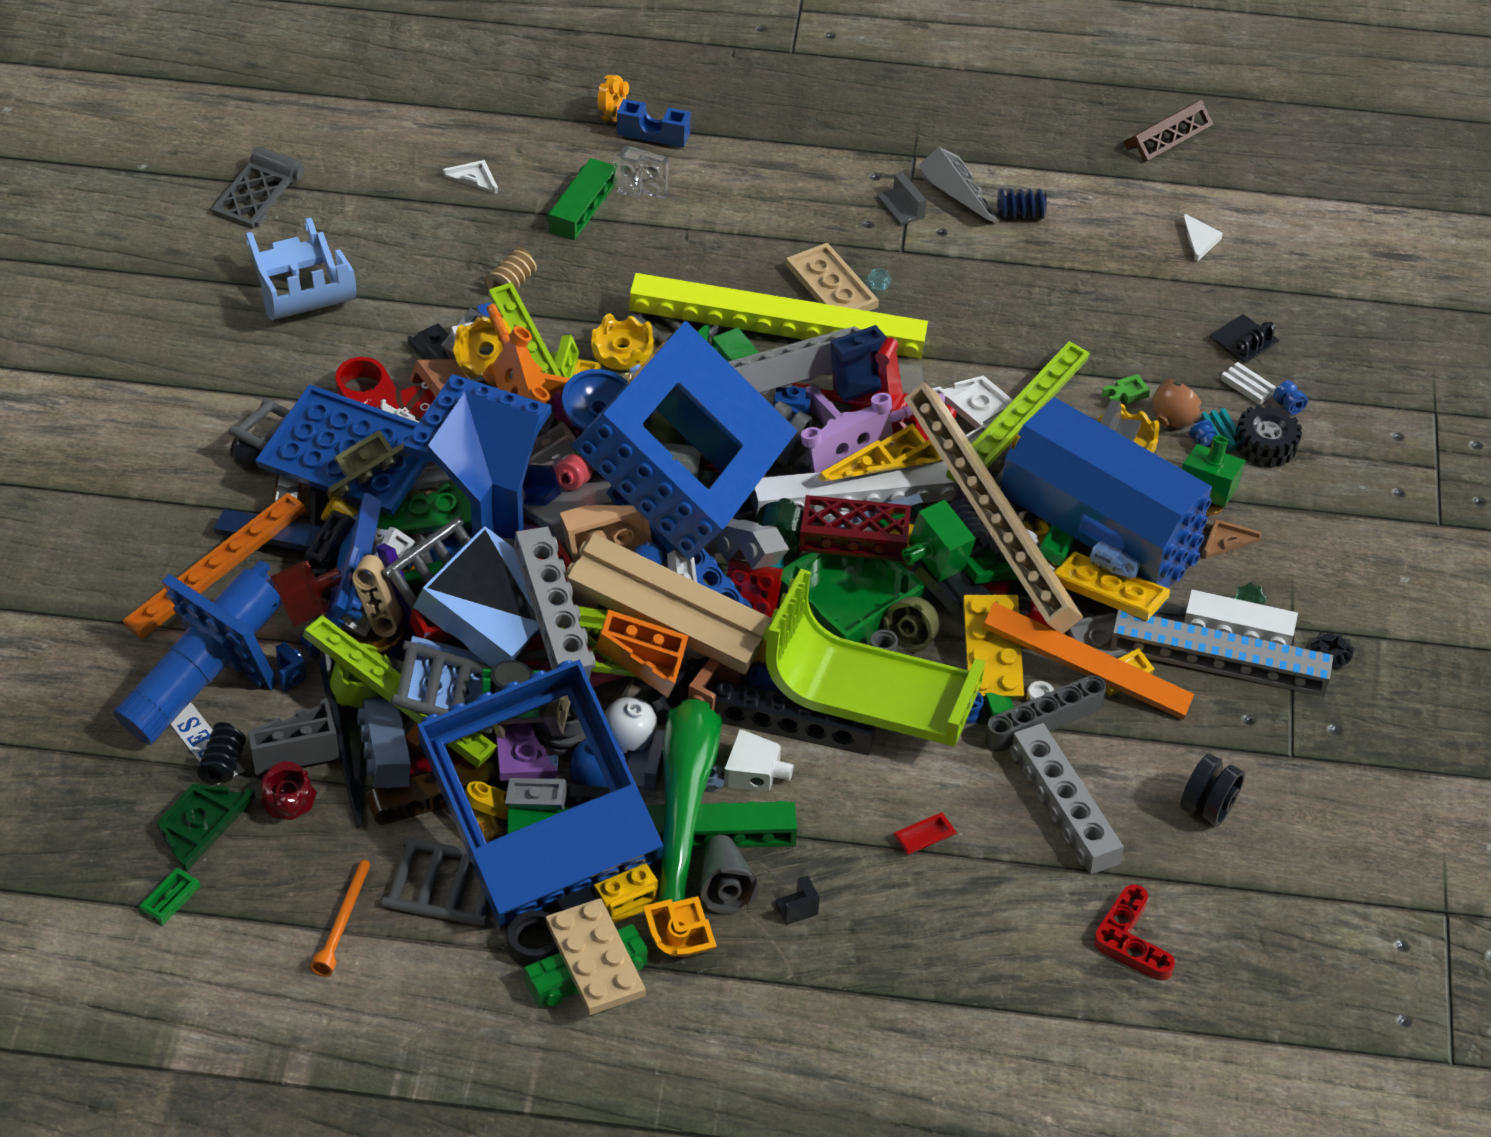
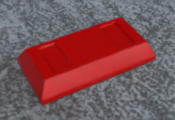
(925, 833)

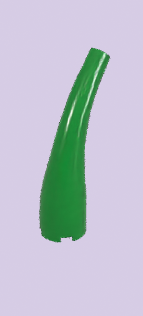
(688, 758)

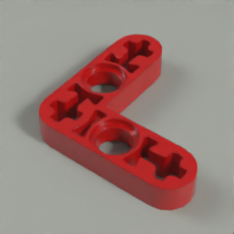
(1121, 933)

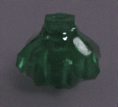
(1251, 593)

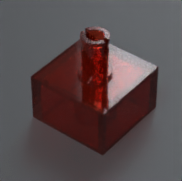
(303, 591)

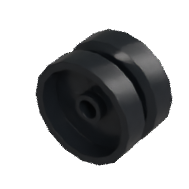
(1212, 789)

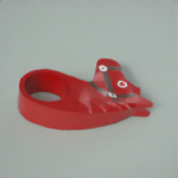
(413, 400)

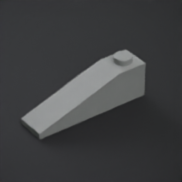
(953, 177)

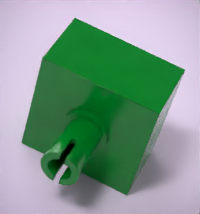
(1216, 469)
(940, 541)

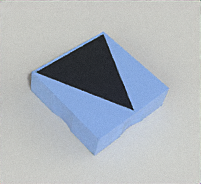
(482, 600)

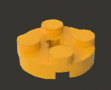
(611, 96)

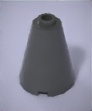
(726, 877)

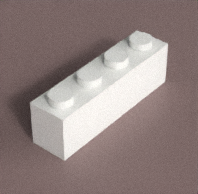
(1241, 617)

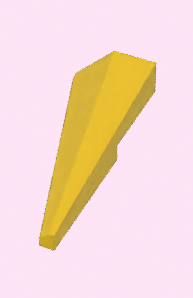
(898, 451)

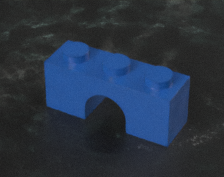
(636, 123)

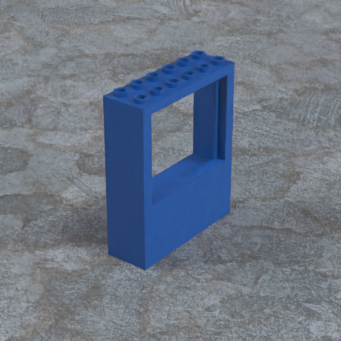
(569, 848)

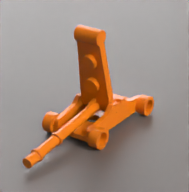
(527, 374)

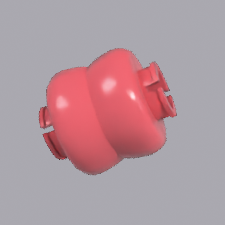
(573, 472)

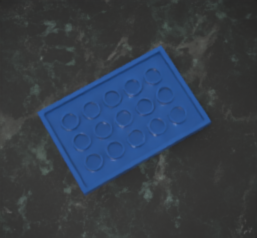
(327, 425)

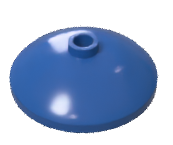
(589, 393)

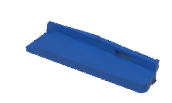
(355, 545)

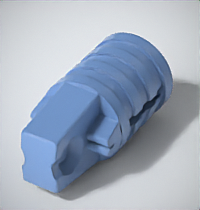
(1114, 560)

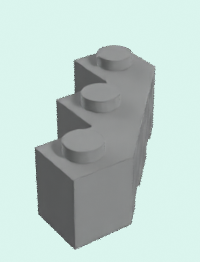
(747, 540)

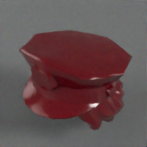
(287, 791)

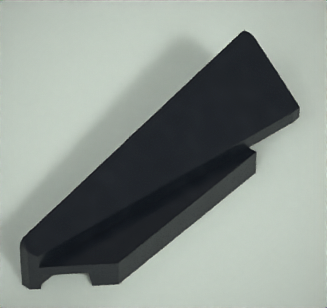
(950, 590)

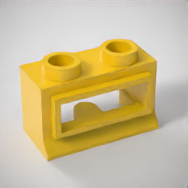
(626, 887)

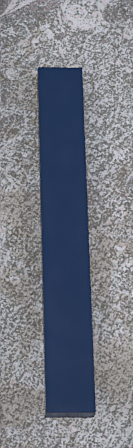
(294, 536)

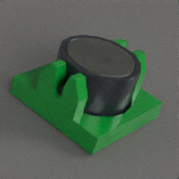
(504, 673)

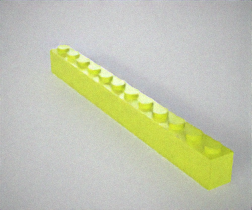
(766, 312)

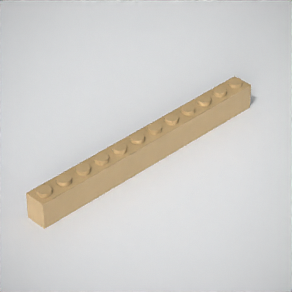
(993, 509)

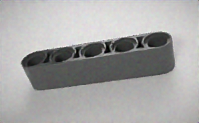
(1052, 709)

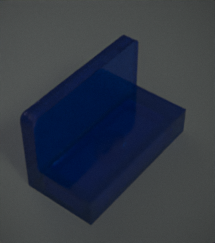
(540, 485)

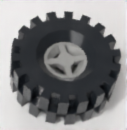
(1267, 435)

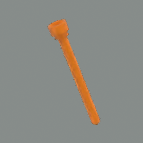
(324, 961)

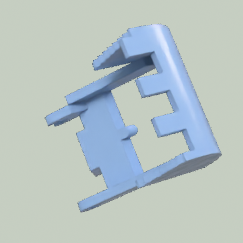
(292, 256)

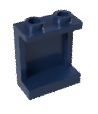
(855, 363)

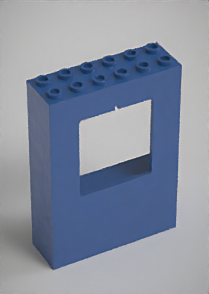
(714, 412)

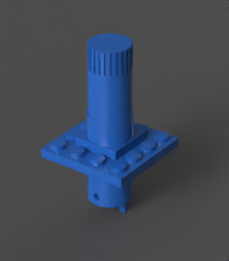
(214, 637)

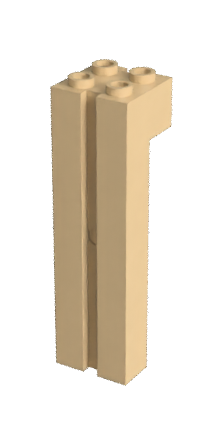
(662, 597)

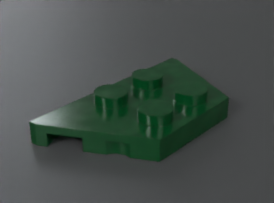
(200, 820)

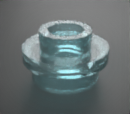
(879, 279)

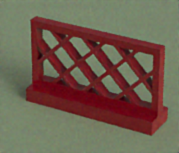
(854, 541)

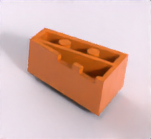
(643, 649)

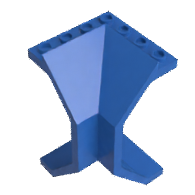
(484, 447)

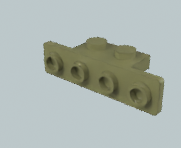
(362, 460)

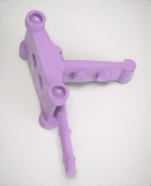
(844, 428)

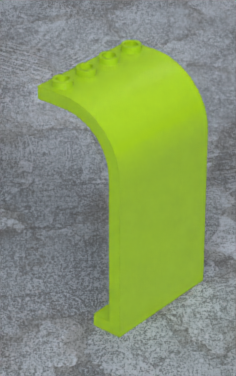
(865, 680)

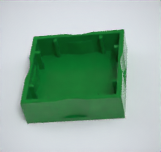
(853, 592)

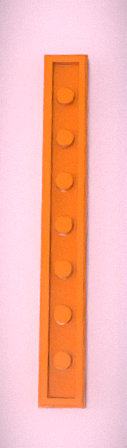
(218, 562)
(1088, 660)

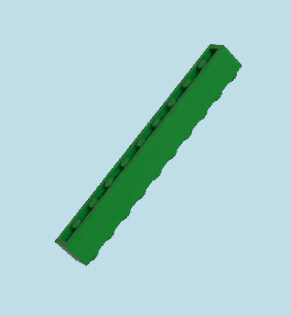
(745, 823)

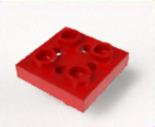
(763, 580)

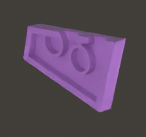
(522, 754)

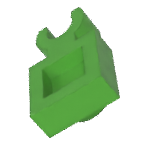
(1127, 389)

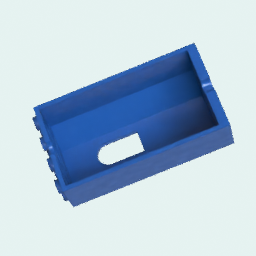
(1108, 491)

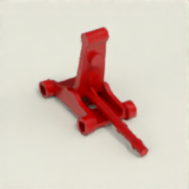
(890, 384)

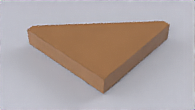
(1227, 537)

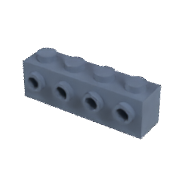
(384, 743)

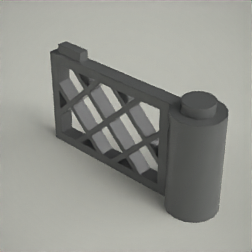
(271, 167)

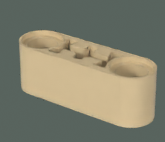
(377, 596)

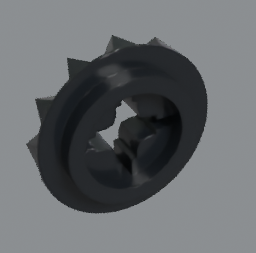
(1341, 655)

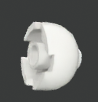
(632, 723)

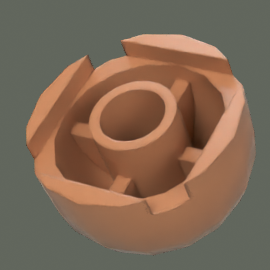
(1175, 405)

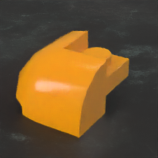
(679, 927)

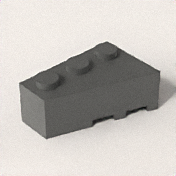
(300, 739)

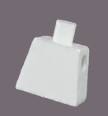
(755, 763)

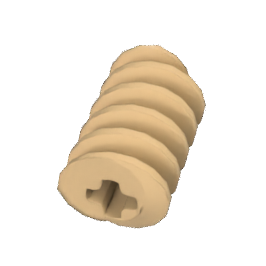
(514, 269)

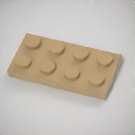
(831, 279)
(595, 956)

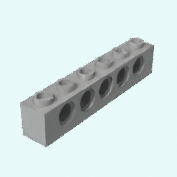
(536, 544)
(1066, 799)

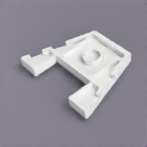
(976, 402)

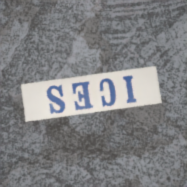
(195, 732)

